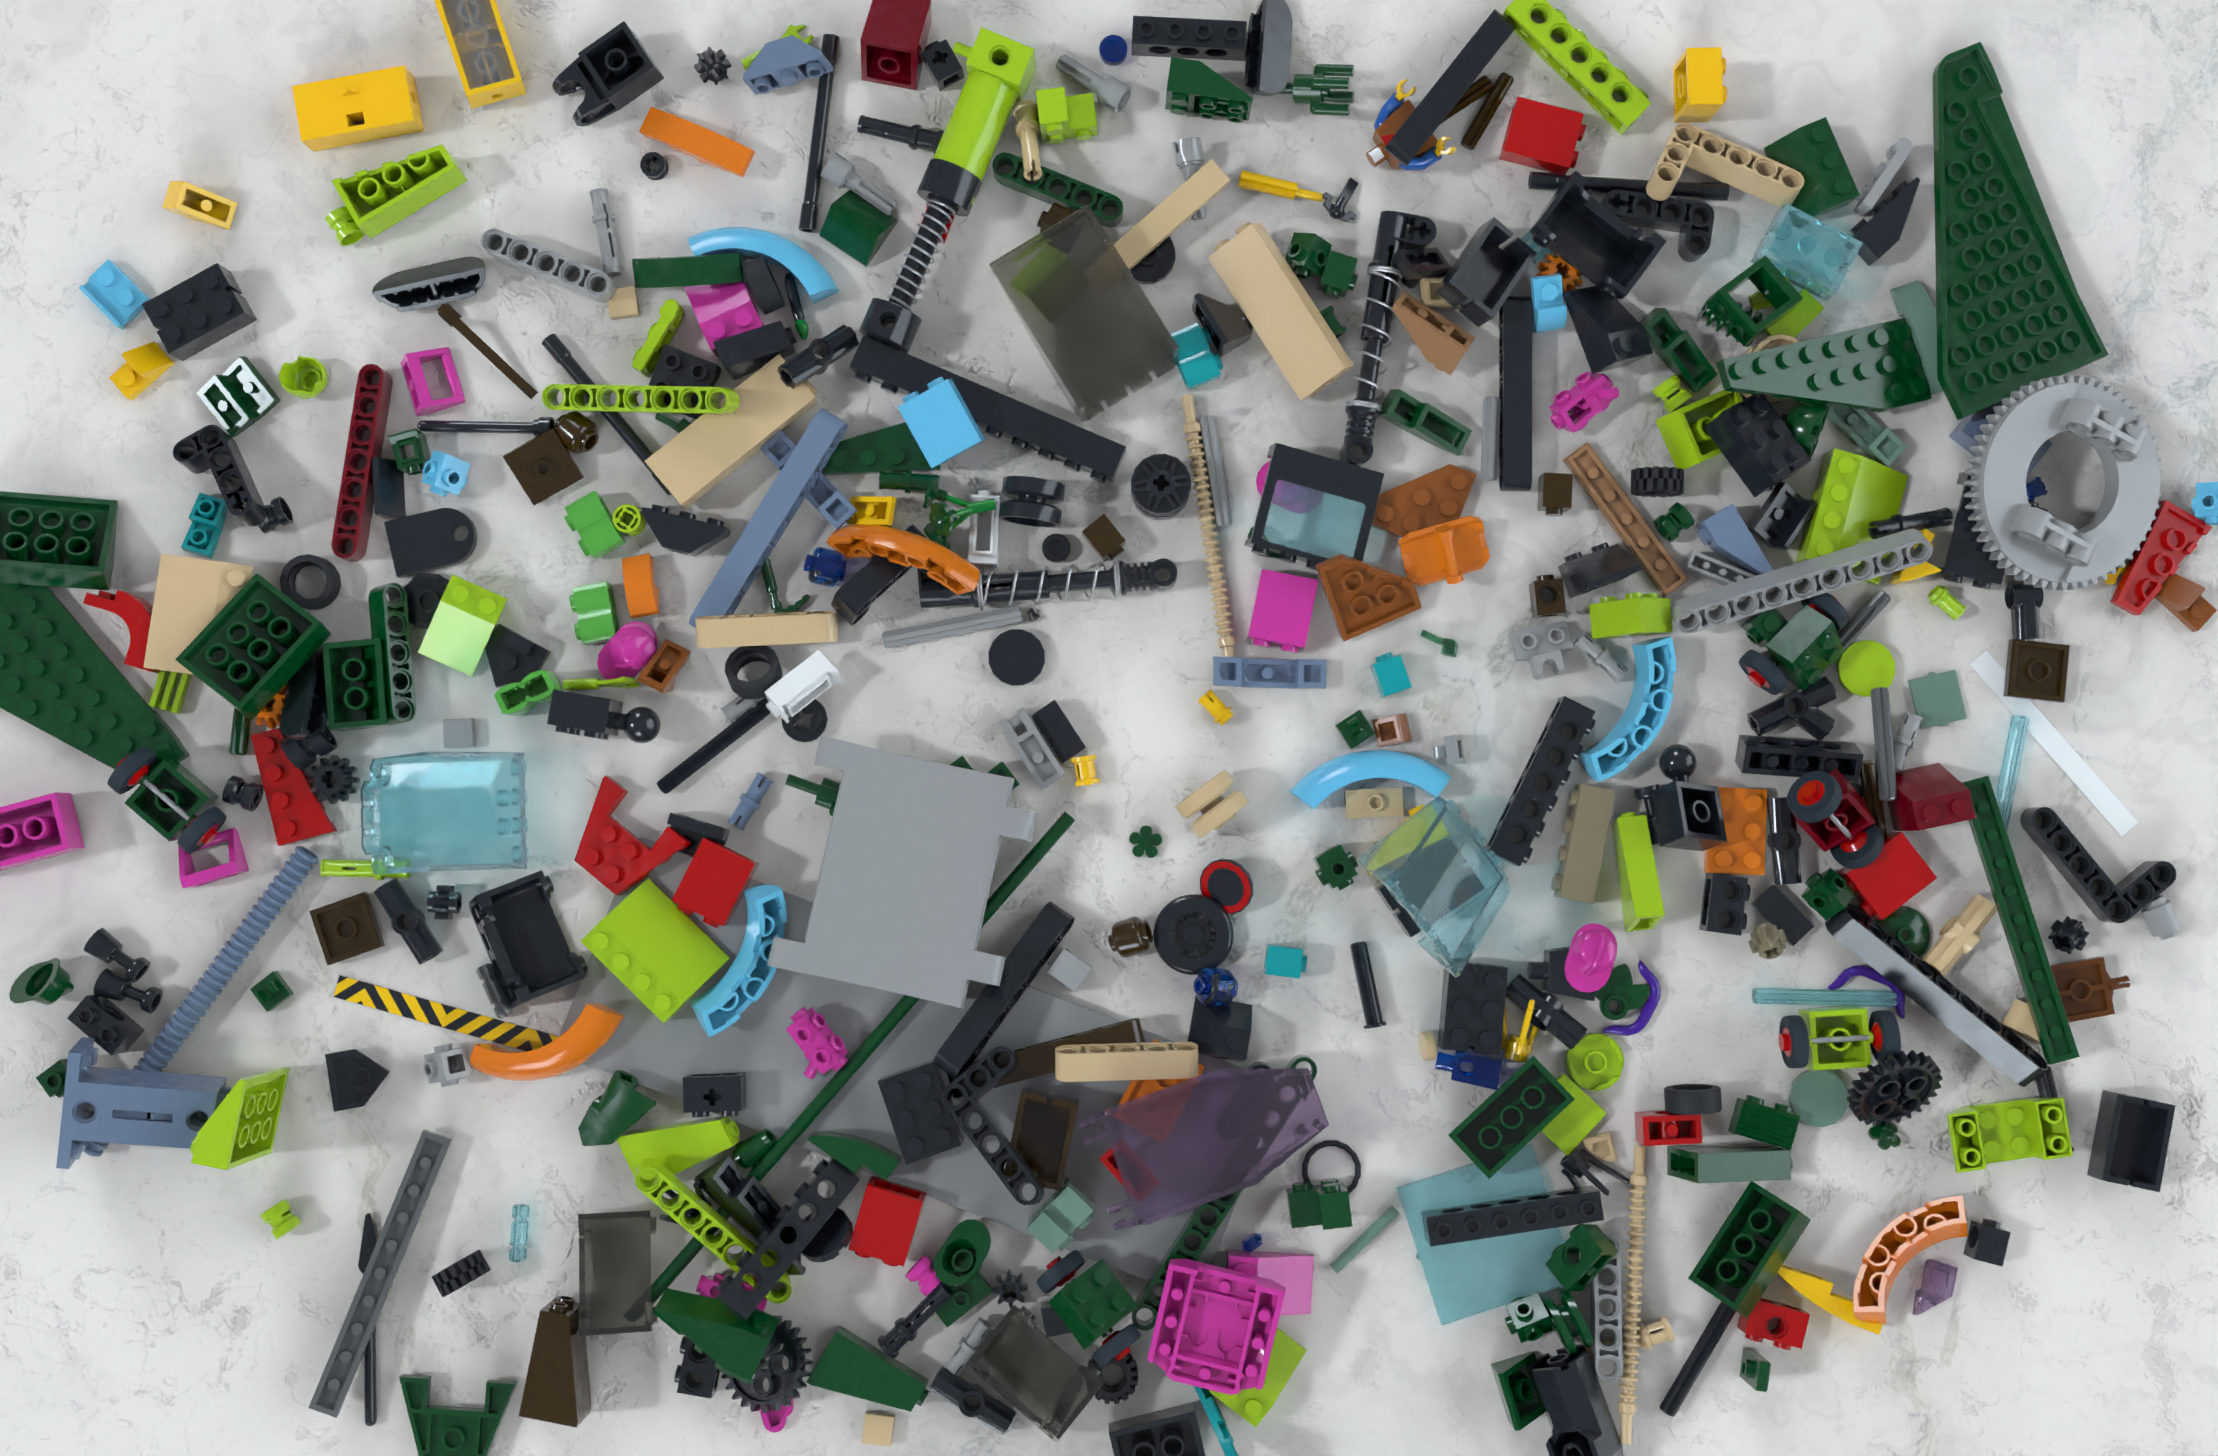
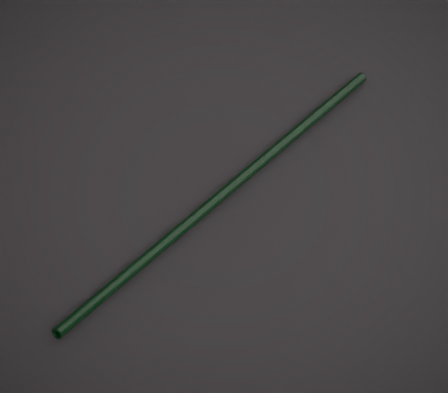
(860, 1056)

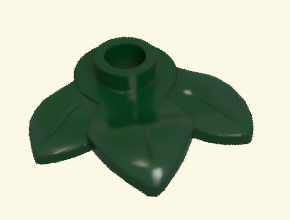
(1621, 989)

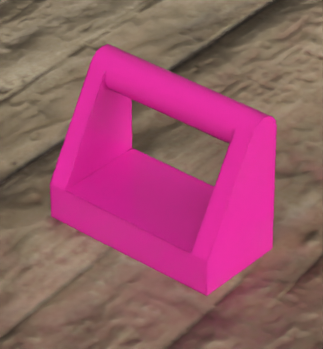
(418, 386)
(237, 862)

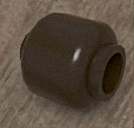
(577, 432)
(1130, 937)

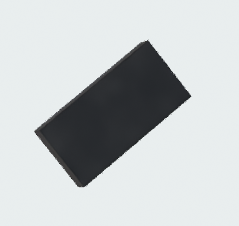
(1781, 912)

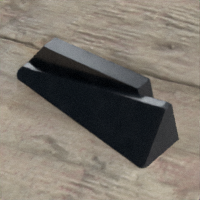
(745, 1203)

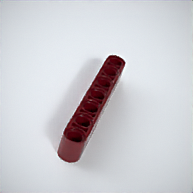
(356, 450)

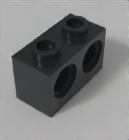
(1715, 903)
(696, 1362)

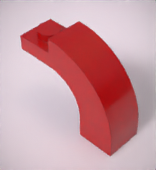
(137, 616)

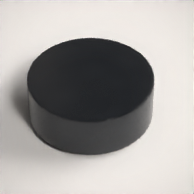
(1056, 548)

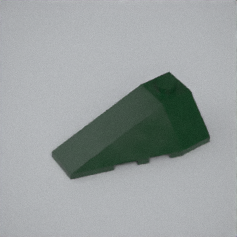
(719, 1333)

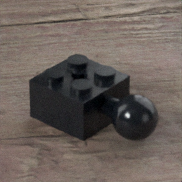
(601, 717)
(1686, 812)

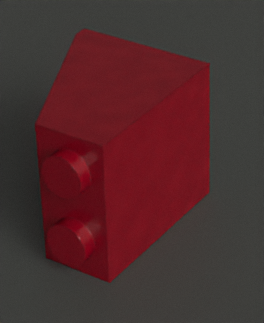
(894, 42)
(1929, 799)

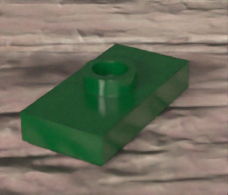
(964, 1299)
(1755, 1369)

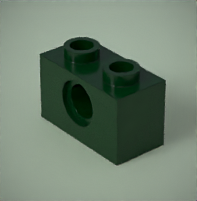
(1595, 1254)

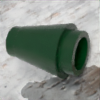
(752, 1149)

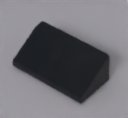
(388, 489)
(1058, 731)

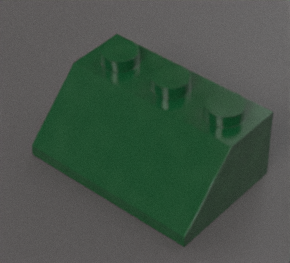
(1819, 159)
(355, 684)

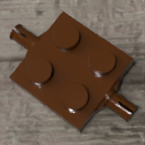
(2086, 988)

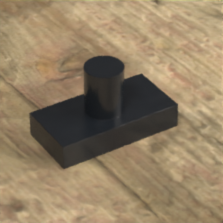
(1420, 264)

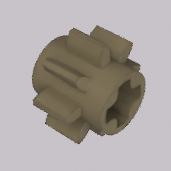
(1767, 941)

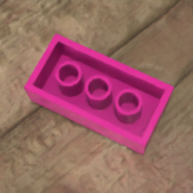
(38, 830)

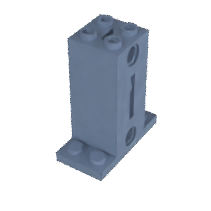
(131, 1105)

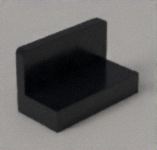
(695, 830)

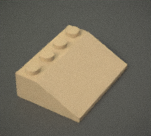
(185, 602)

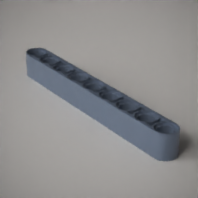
(772, 516)

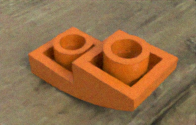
(639, 585)

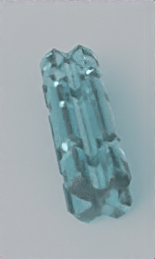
(519, 1233)

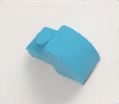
(1547, 303)

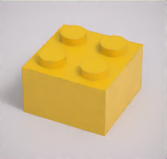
(1698, 84)

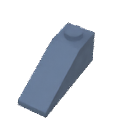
(1731, 539)

